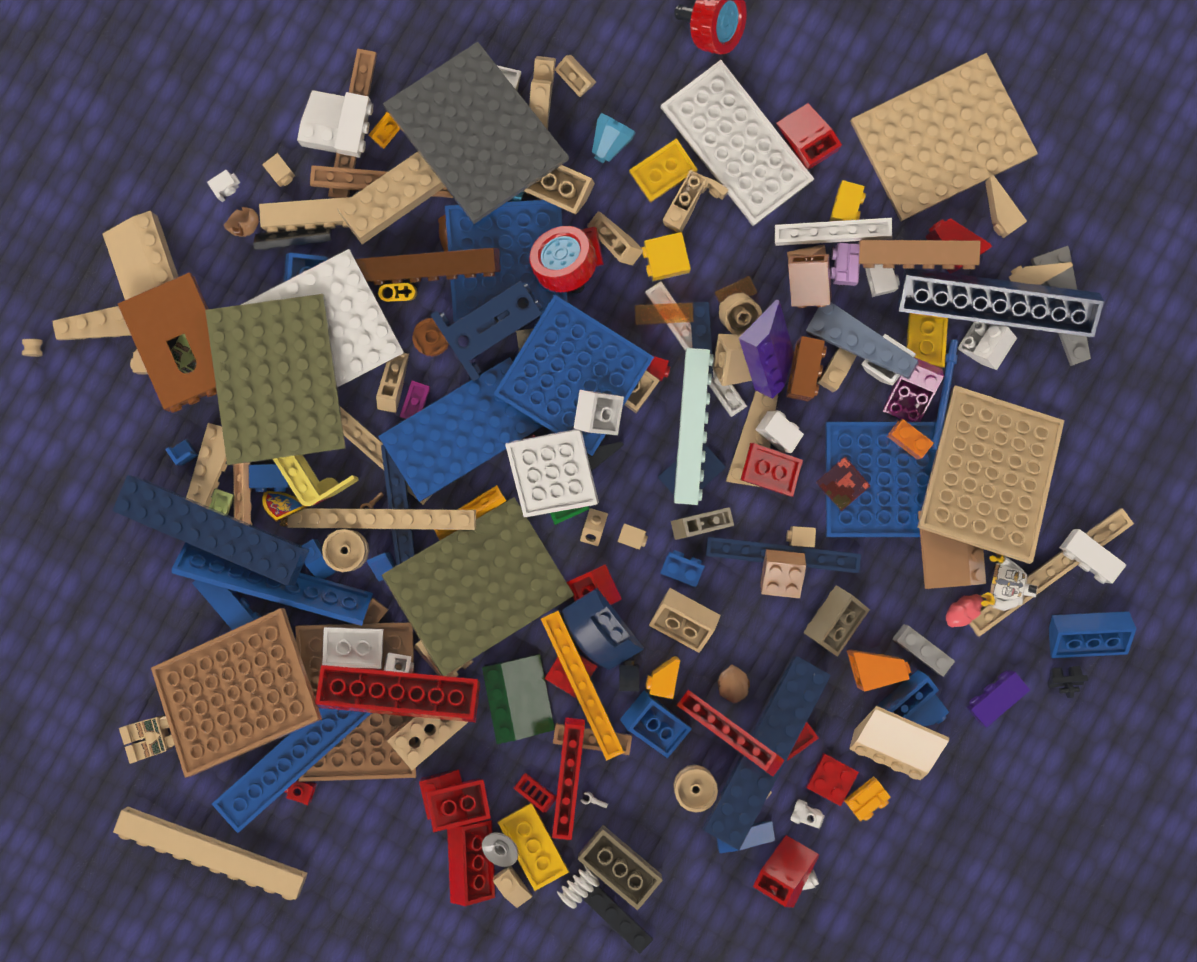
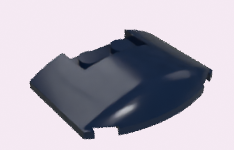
(600, 631)

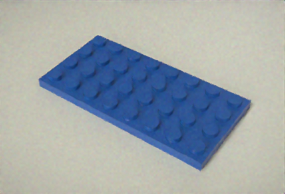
(456, 434)

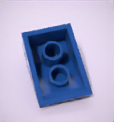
(655, 724)

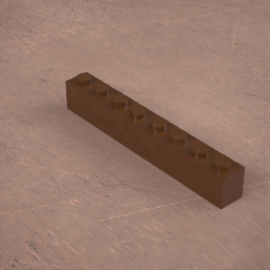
(431, 266)

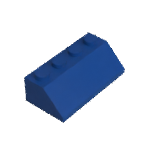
(1091, 634)

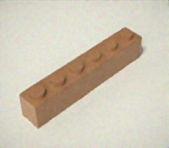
(919, 253)

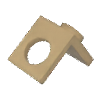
(594, 525)

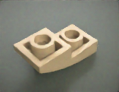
(716, 189)

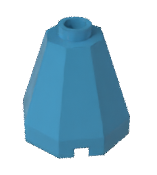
(610, 138)

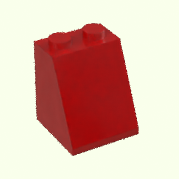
(953, 231)

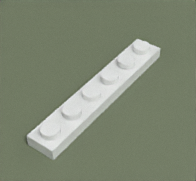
(833, 231)

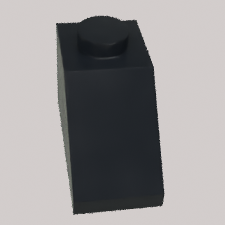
(628, 676)

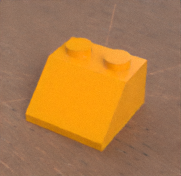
(663, 679)

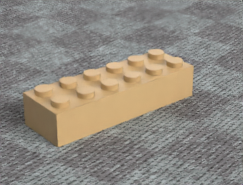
(390, 197)

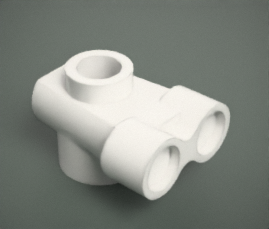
(802, 814)

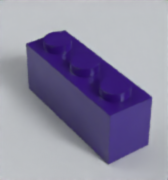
(997, 698)

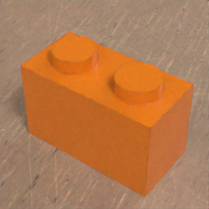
(910, 439)

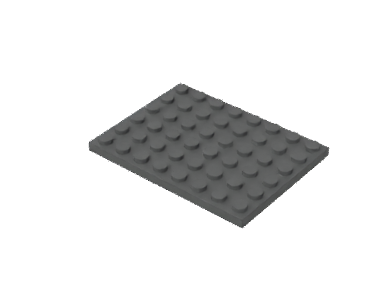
(475, 132)

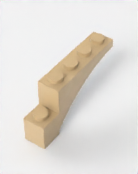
(542, 88)

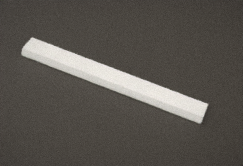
(726, 394)

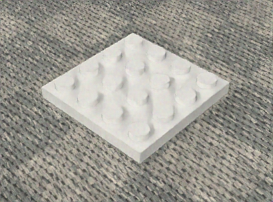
(552, 473)

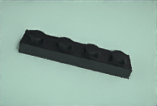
(286, 238)
(618, 919)

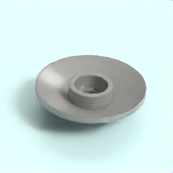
(500, 849)

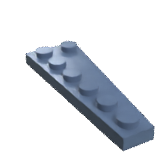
(849, 334)

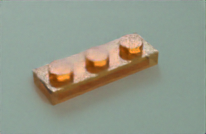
(664, 313)

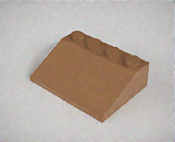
(950, 561)

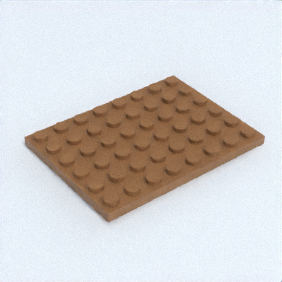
(235, 693)
(365, 749)

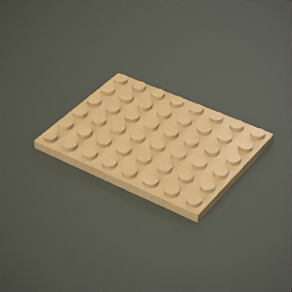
(943, 137)
(991, 474)

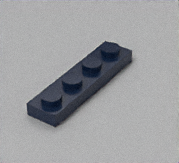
(701, 329)

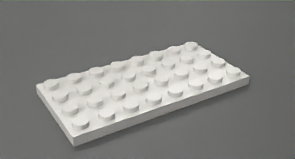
(737, 142)

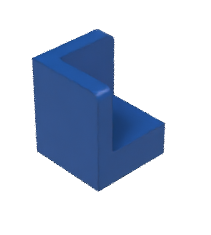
(182, 453)

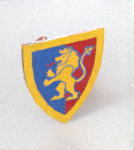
(280, 506)

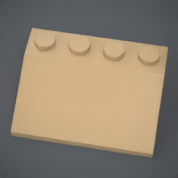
(140, 254)
(898, 743)

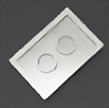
(353, 647)

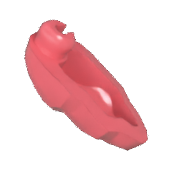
(964, 611)

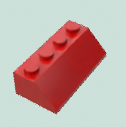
(469, 869)

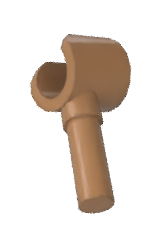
(372, 502)

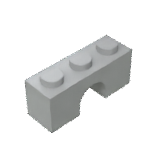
(923, 649)

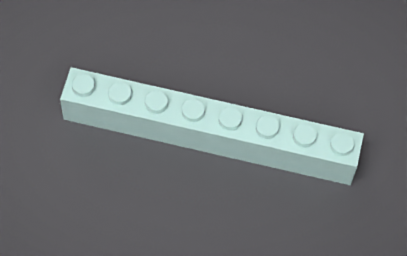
(692, 426)

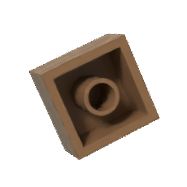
(783, 573)

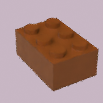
(806, 369)

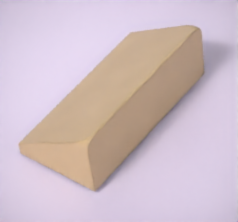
(575, 75)

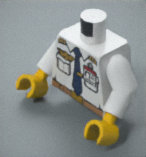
(1008, 585)

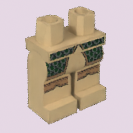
(155, 734)

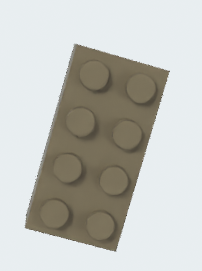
(620, 867)

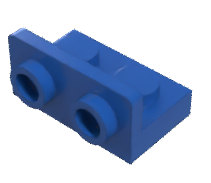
(682, 568)

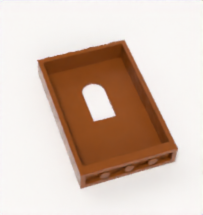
(164, 315)

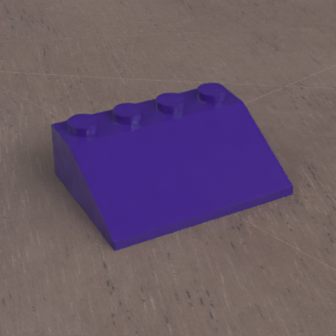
(768, 351)

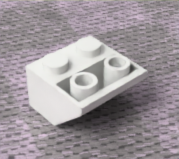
(987, 343)

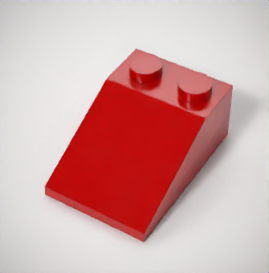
(458, 804)

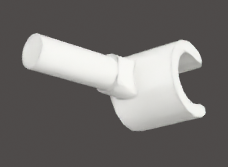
(593, 800)

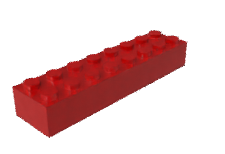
(398, 693)

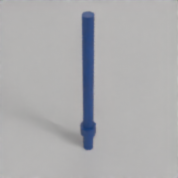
(951, 359)

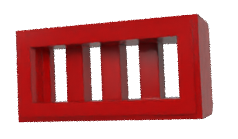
(552, 797)

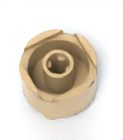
(732, 308)

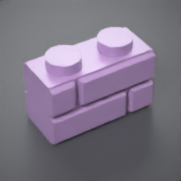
(845, 264)

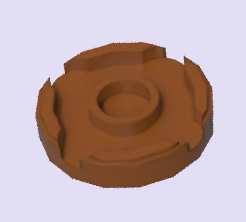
(429, 338)

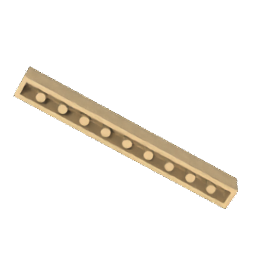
(210, 853)

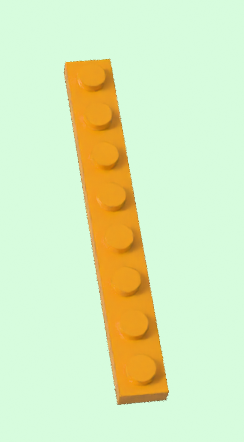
(582, 685)

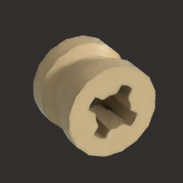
(32, 347)

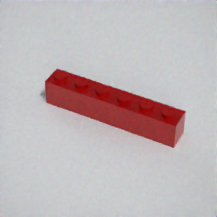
(731, 733)
(568, 778)

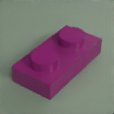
(415, 399)

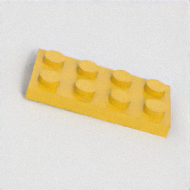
(535, 846)

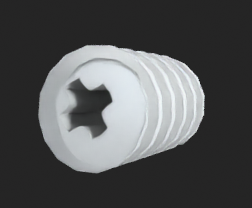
(579, 888)

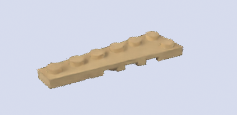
(94, 324)
(757, 410)
(208, 466)

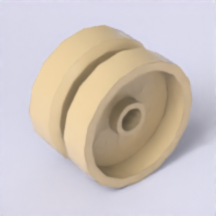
(339, 541)
(691, 799)

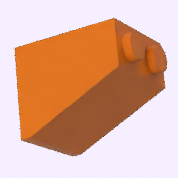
(877, 670)

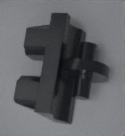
(1074, 679)

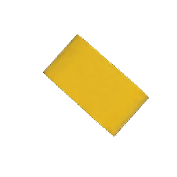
(401, 287)

